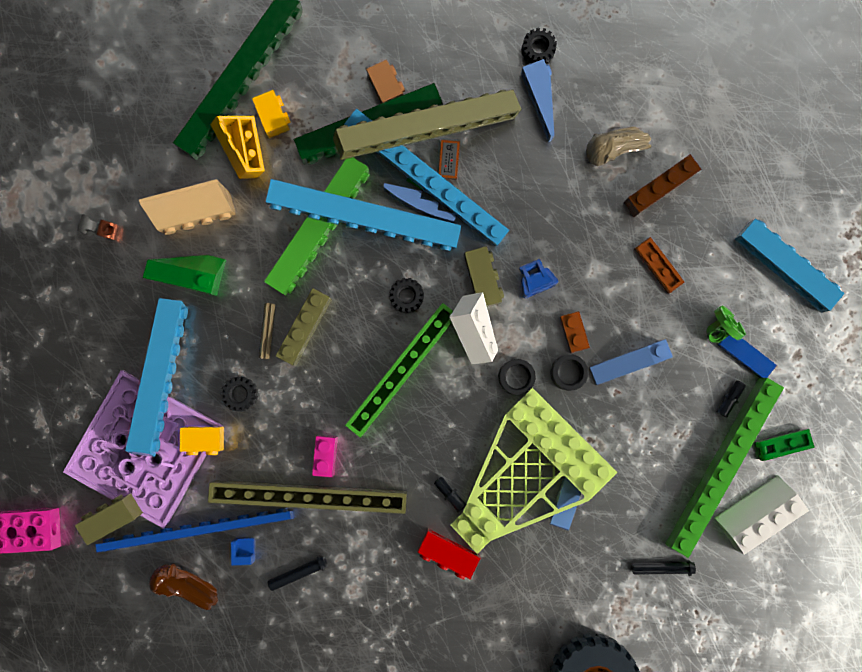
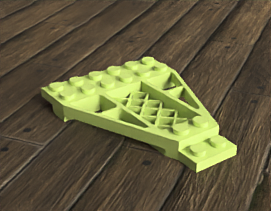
(560, 444)

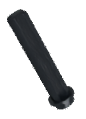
(664, 568)
(298, 573)

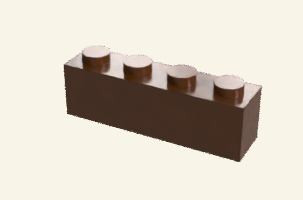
(662, 185)

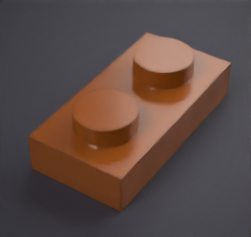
(574, 332)

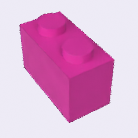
(325, 456)

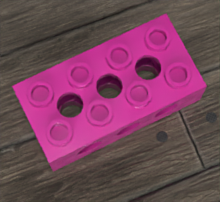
(19, 531)

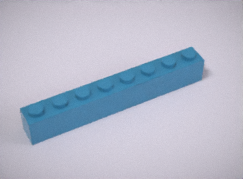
(156, 378)

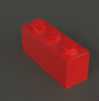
(448, 554)

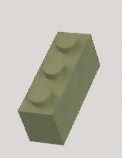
(483, 275)
(108, 518)

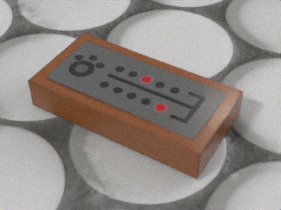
(449, 159)

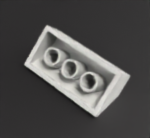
(761, 514)

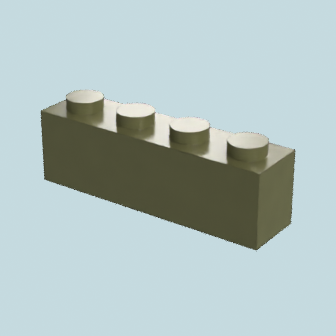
(304, 327)

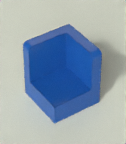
(242, 551)

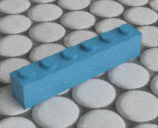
(789, 265)

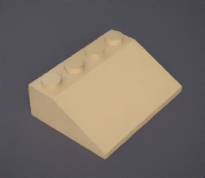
(189, 207)

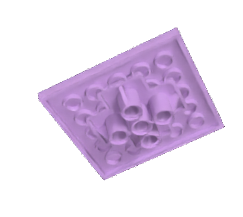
(103, 462)

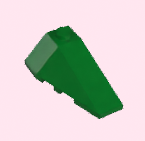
(194, 273)

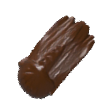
(172, 581)

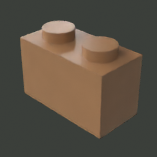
(384, 81)

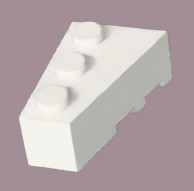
(475, 328)

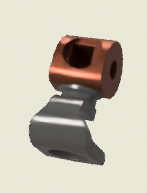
(103, 228)

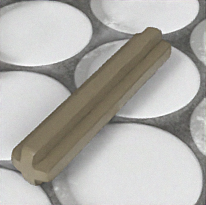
(267, 330)

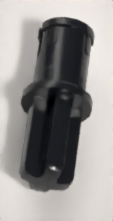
(731, 398)
(450, 494)

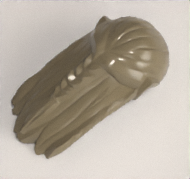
(610, 145)

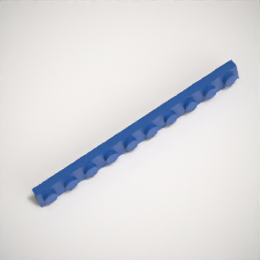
(187, 530)

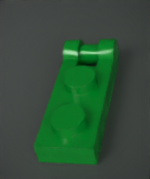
(785, 444)

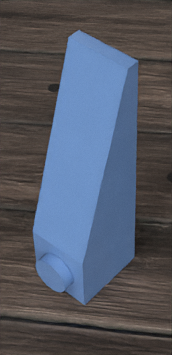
(538, 84)
(631, 362)

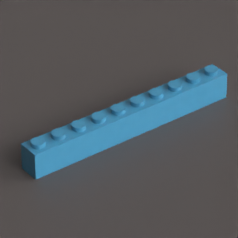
(439, 188)
(362, 214)

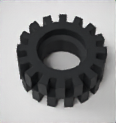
(541, 36)
(403, 284)
(228, 394)

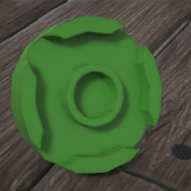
(726, 325)

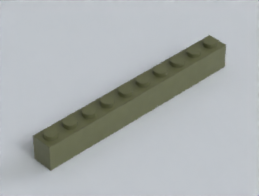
(425, 124)
(307, 496)

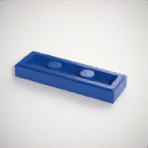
(748, 356)

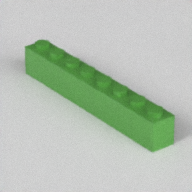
(314, 232)
(400, 371)

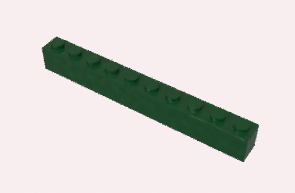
(238, 75)

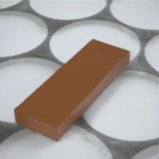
(659, 265)

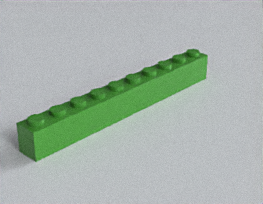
(724, 466)

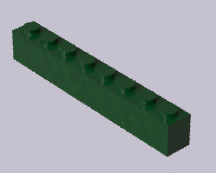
(320, 141)

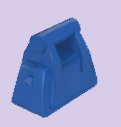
(538, 281)

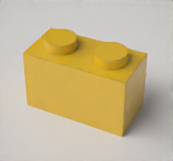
(271, 113)
(201, 439)

